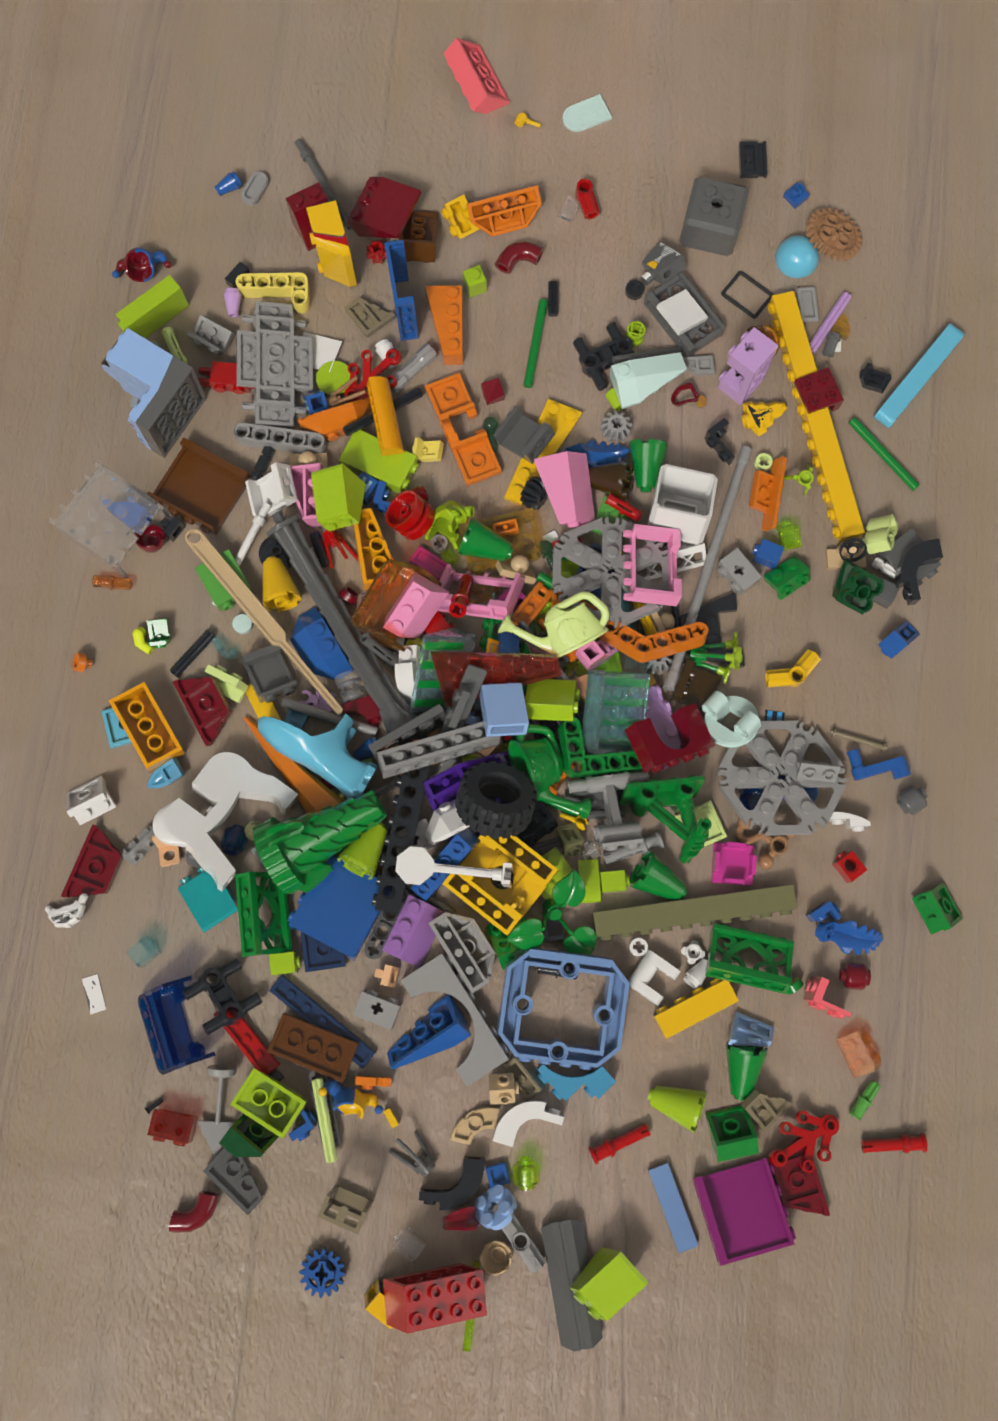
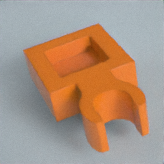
(368, 1082)

